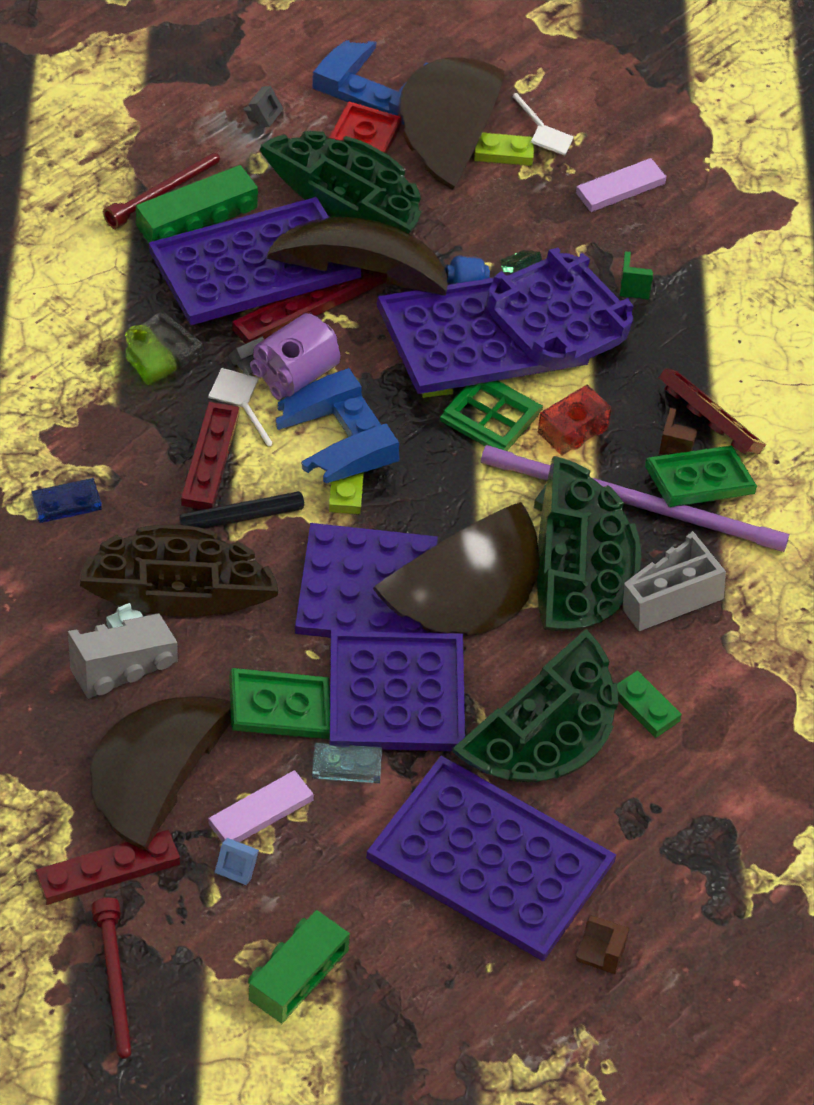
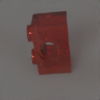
(574, 420)

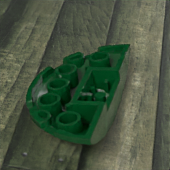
(346, 178)
(583, 549)
(551, 722)

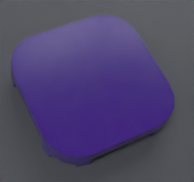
(559, 311)

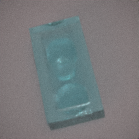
(347, 763)

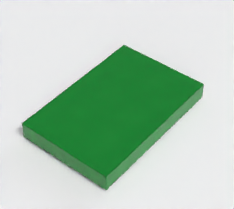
(700, 476)
(280, 703)

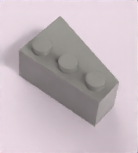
(675, 585)
(121, 653)

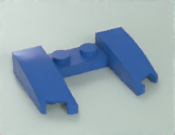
(338, 78)
(368, 441)

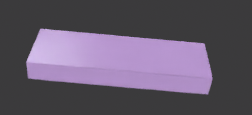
(620, 184)
(261, 808)

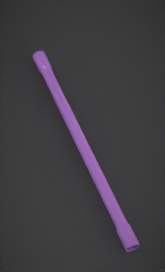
(760, 535)

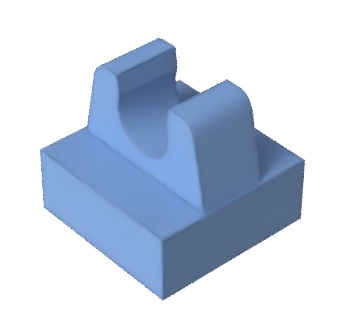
(236, 861)

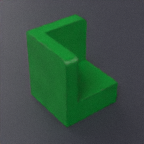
(635, 281)

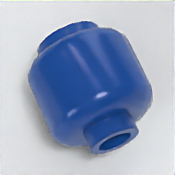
(466, 269)

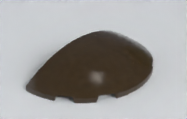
(447, 111)
(364, 246)
(178, 572)
(470, 578)
(149, 759)

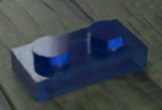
(66, 500)

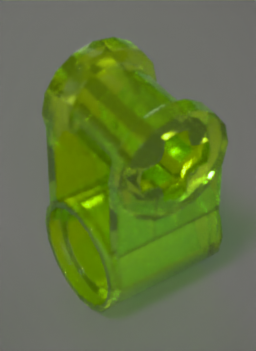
(148, 354)

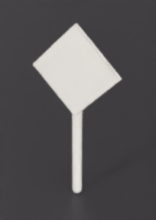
(546, 136)
(237, 390)

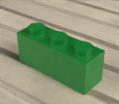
(298, 966)

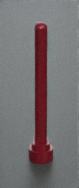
(117, 214)
(106, 914)

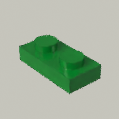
(647, 704)

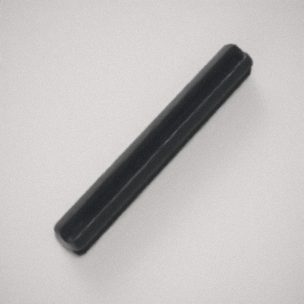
(243, 510)

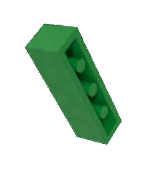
(198, 205)

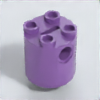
(296, 355)

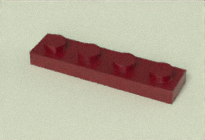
(701, 405)
(210, 456)
(106, 868)

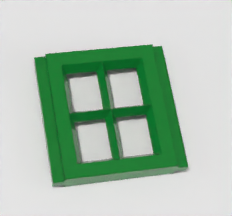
(477, 430)

